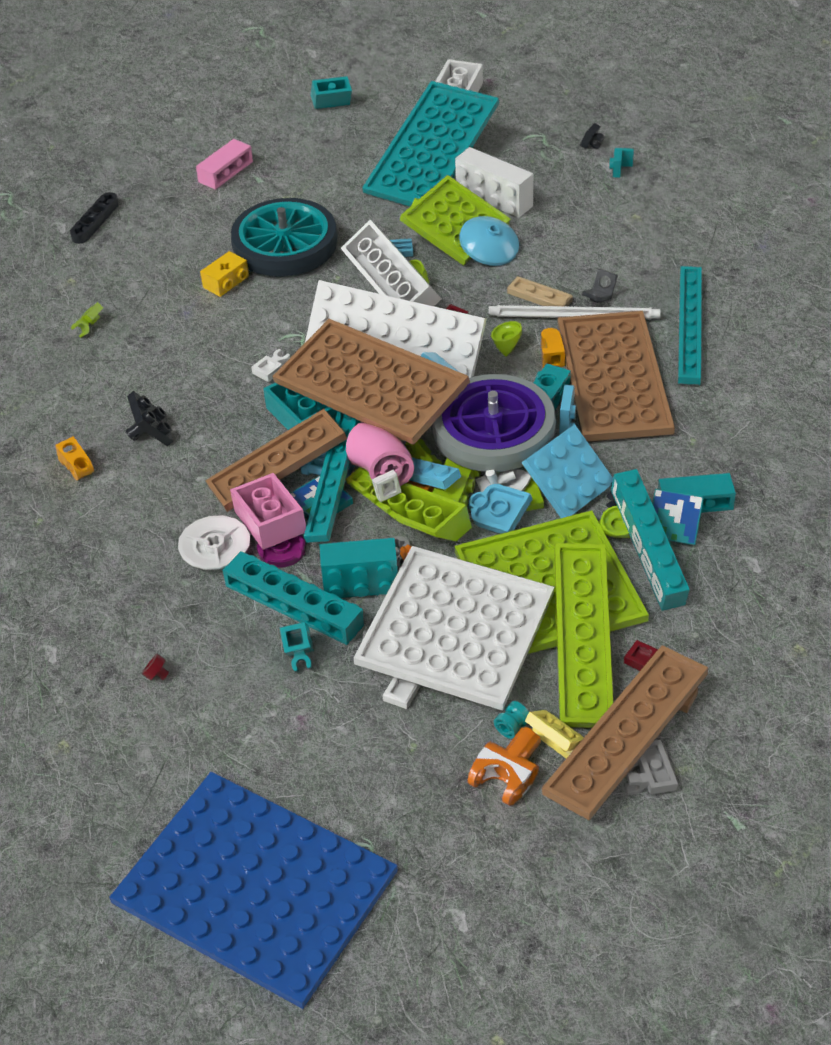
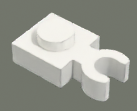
(269, 366)

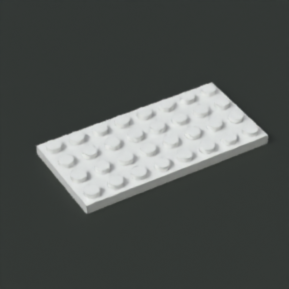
(402, 323)

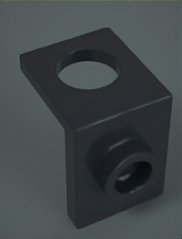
(599, 293)

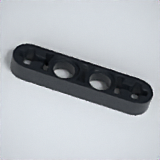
(81, 231)

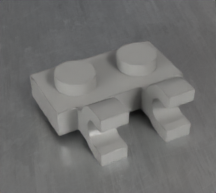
(656, 772)

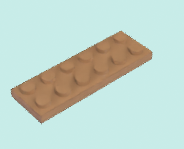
(279, 455)

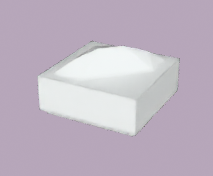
(386, 485)

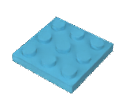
(568, 472)

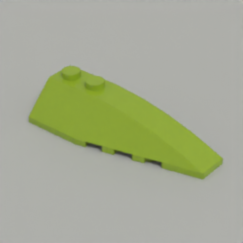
(418, 508)

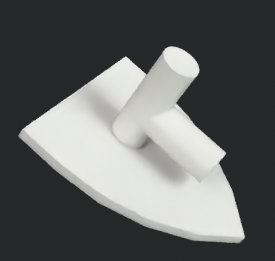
(512, 478)

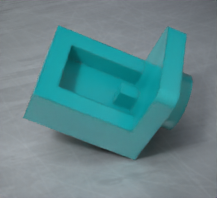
(622, 158)

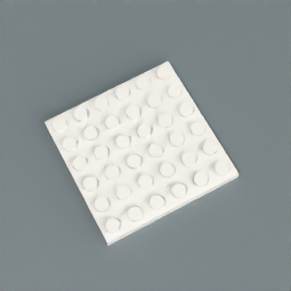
(455, 627)

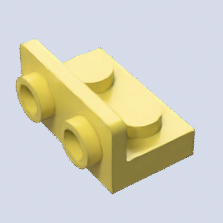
(554, 732)

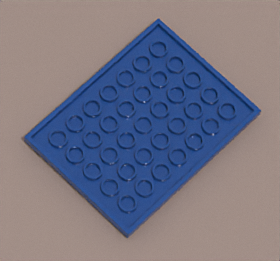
(255, 888)

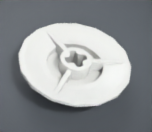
(213, 542)

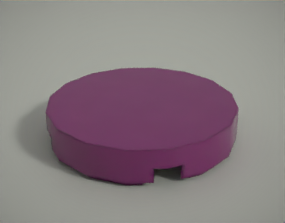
(284, 553)

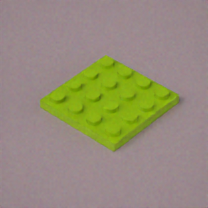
(444, 211)

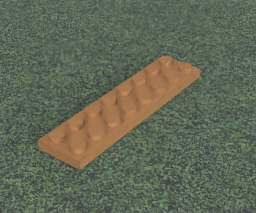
(624, 732)

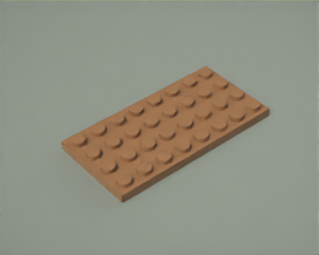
(615, 376)
(371, 380)

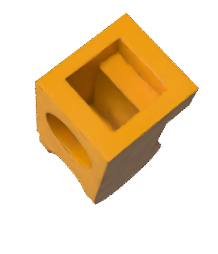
(552, 348)
(75, 459)

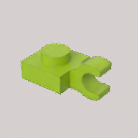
(90, 316)

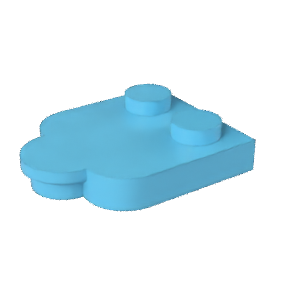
(567, 409)
(498, 508)

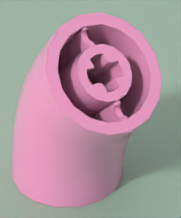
(379, 452)

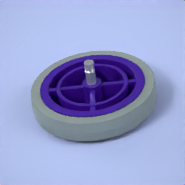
(495, 423)

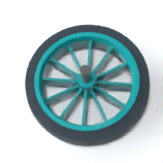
(312, 235)

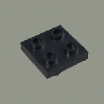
(148, 419)

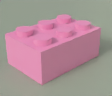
(268, 511)

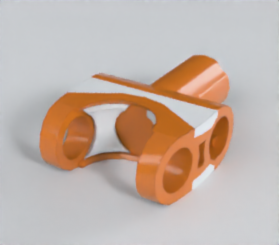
(508, 765)

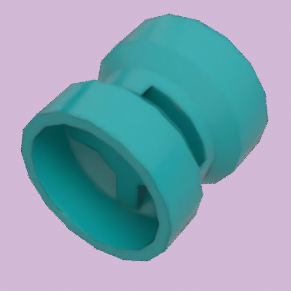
(511, 720)

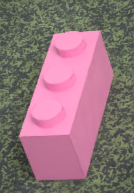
(224, 164)

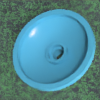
(489, 240)

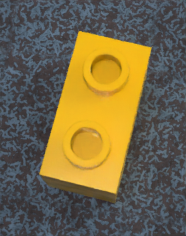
(224, 273)

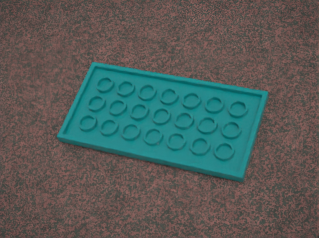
(430, 139)

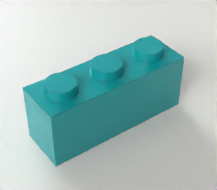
(715, 488)

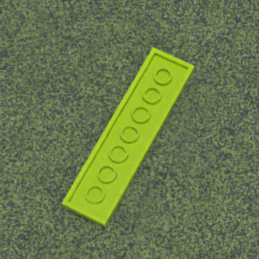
(582, 633)

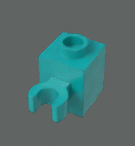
(297, 643)

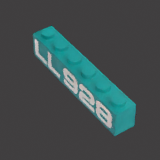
(649, 540)

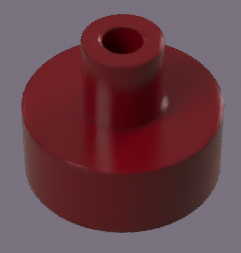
(155, 667)

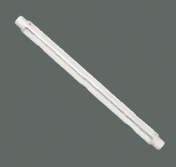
(559, 311)

